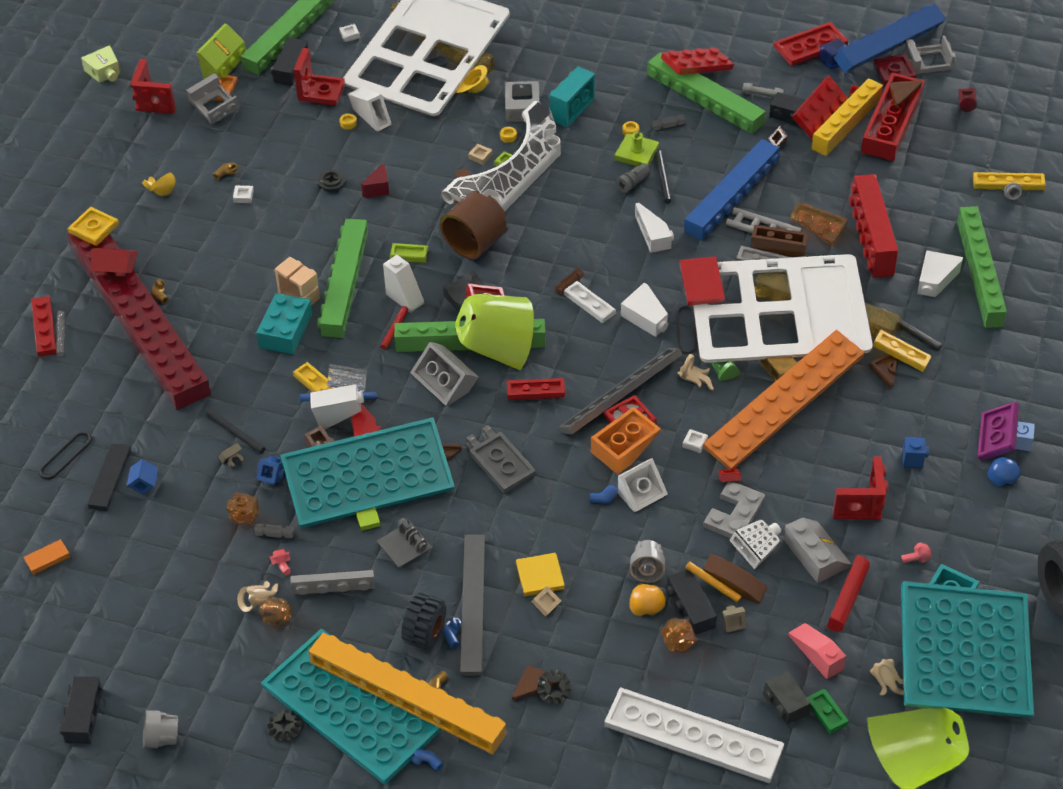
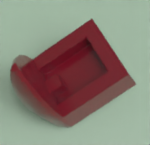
(967, 99)

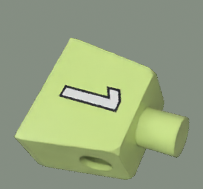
(101, 65)

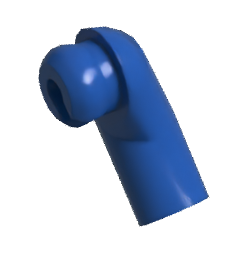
(605, 496)
(450, 632)
(427, 756)

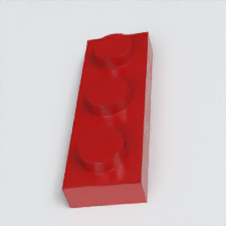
(535, 389)

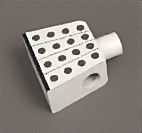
(756, 541)

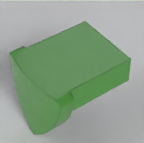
(726, 370)

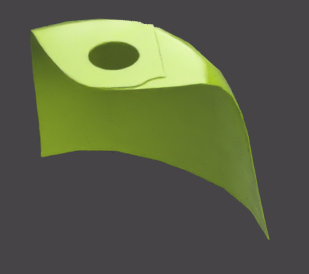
(500, 329)
(915, 744)

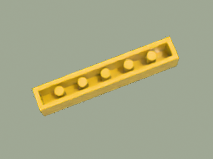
(847, 117)

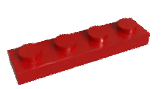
(44, 326)

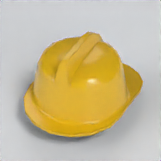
(475, 80)

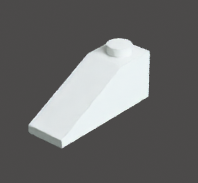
(653, 229)

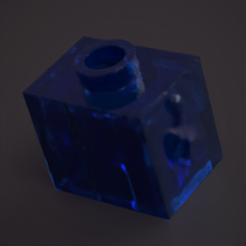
(829, 51)

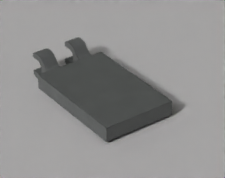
(500, 459)

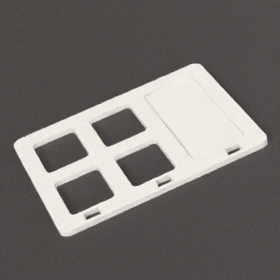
(452, 22)
(821, 301)

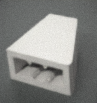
(370, 107)
(938, 272)
(401, 284)
(645, 310)
(336, 404)

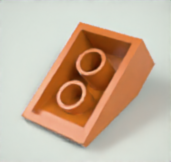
(624, 440)

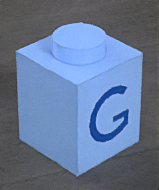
(1025, 436)

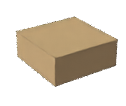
(480, 154)
(546, 601)

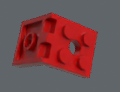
(311, 87)
(145, 90)
(869, 500)

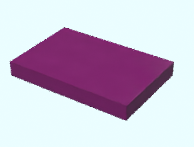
(998, 431)

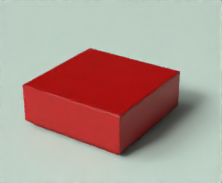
(729, 475)

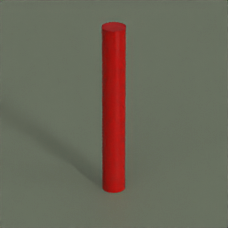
(388, 338)

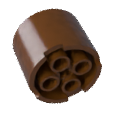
(473, 225)

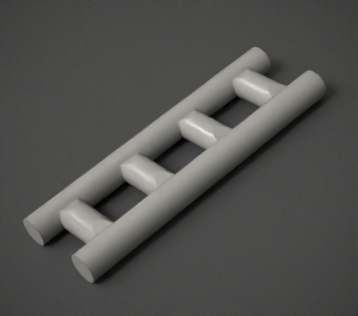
(757, 219)

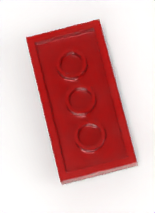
(807, 43)
(697, 61)
(819, 106)

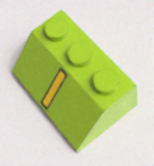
(221, 53)

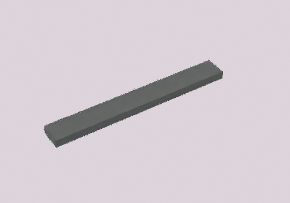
(620, 390)
(472, 606)

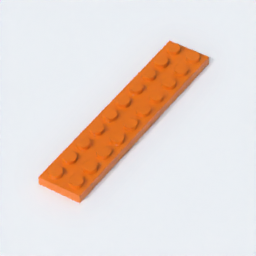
(783, 400)

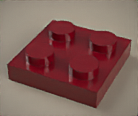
(893, 64)

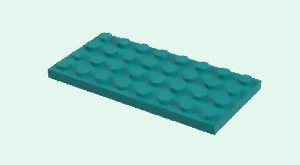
(367, 472)
(352, 719)

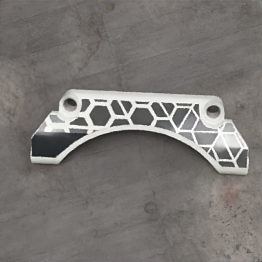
(517, 173)

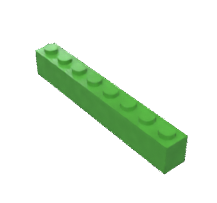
(290, 25)
(709, 95)
(981, 267)
(343, 279)
(416, 336)

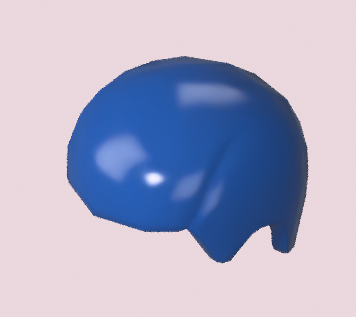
(1003, 471)

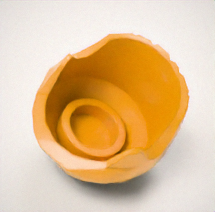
(647, 600)

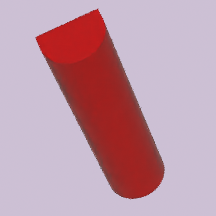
(848, 594)

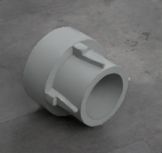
(647, 562)
(159, 729)

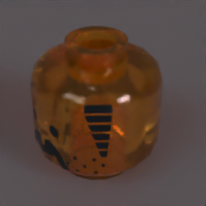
(275, 611)

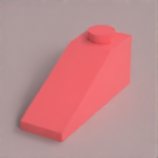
(819, 649)

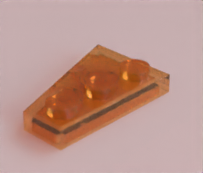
(820, 222)

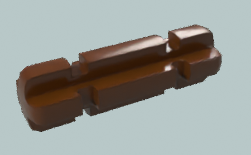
(576, 275)

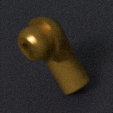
(225, 169)
(158, 291)
(438, 680)

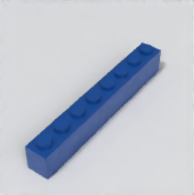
(889, 38)
(731, 189)

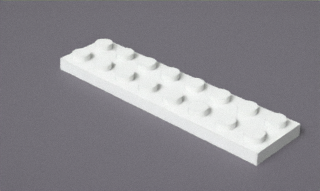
(694, 735)

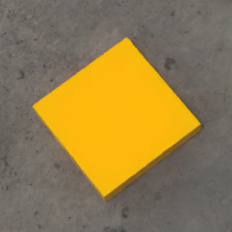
(93, 226)
(539, 573)

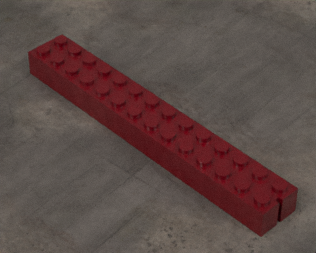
(147, 328)

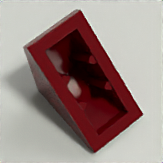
(376, 183)

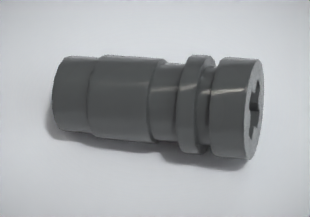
(635, 176)

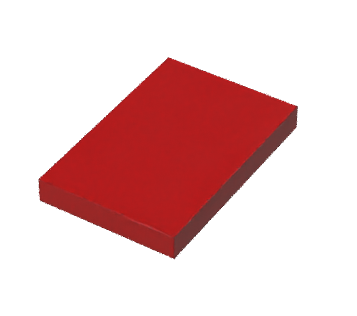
(702, 281)

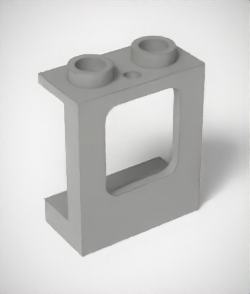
(913, 54)
(208, 90)
(515, 107)

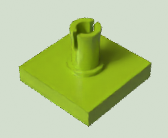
(636, 150)

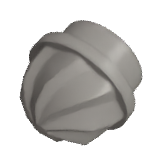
(1013, 191)

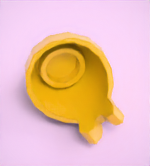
(162, 186)

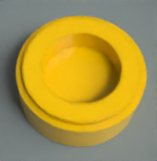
(348, 121)
(630, 127)
(508, 134)

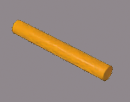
(713, 581)

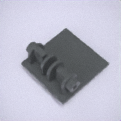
(404, 543)

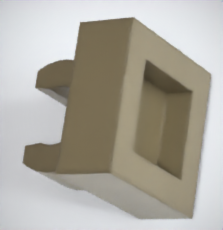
(230, 453)
(734, 618)

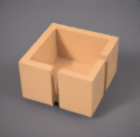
(297, 280)

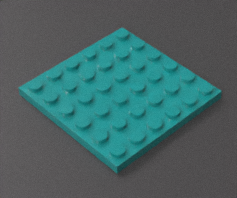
(966, 649)

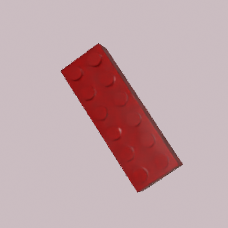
(889, 123)
(873, 226)

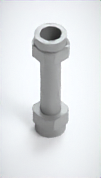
(748, 88)

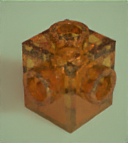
(242, 508)
(678, 635)

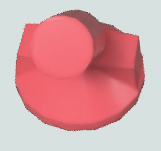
(922, 554)
(281, 557)

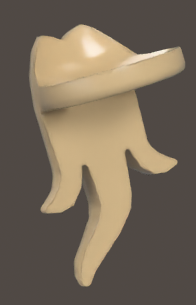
(693, 374)
(257, 595)
(887, 675)

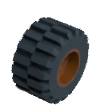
(423, 621)

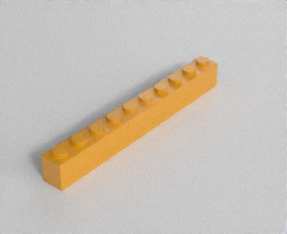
(408, 693)

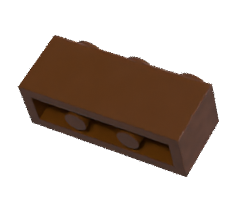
(779, 241)

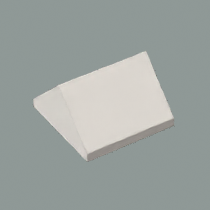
(641, 485)

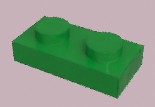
(827, 711)

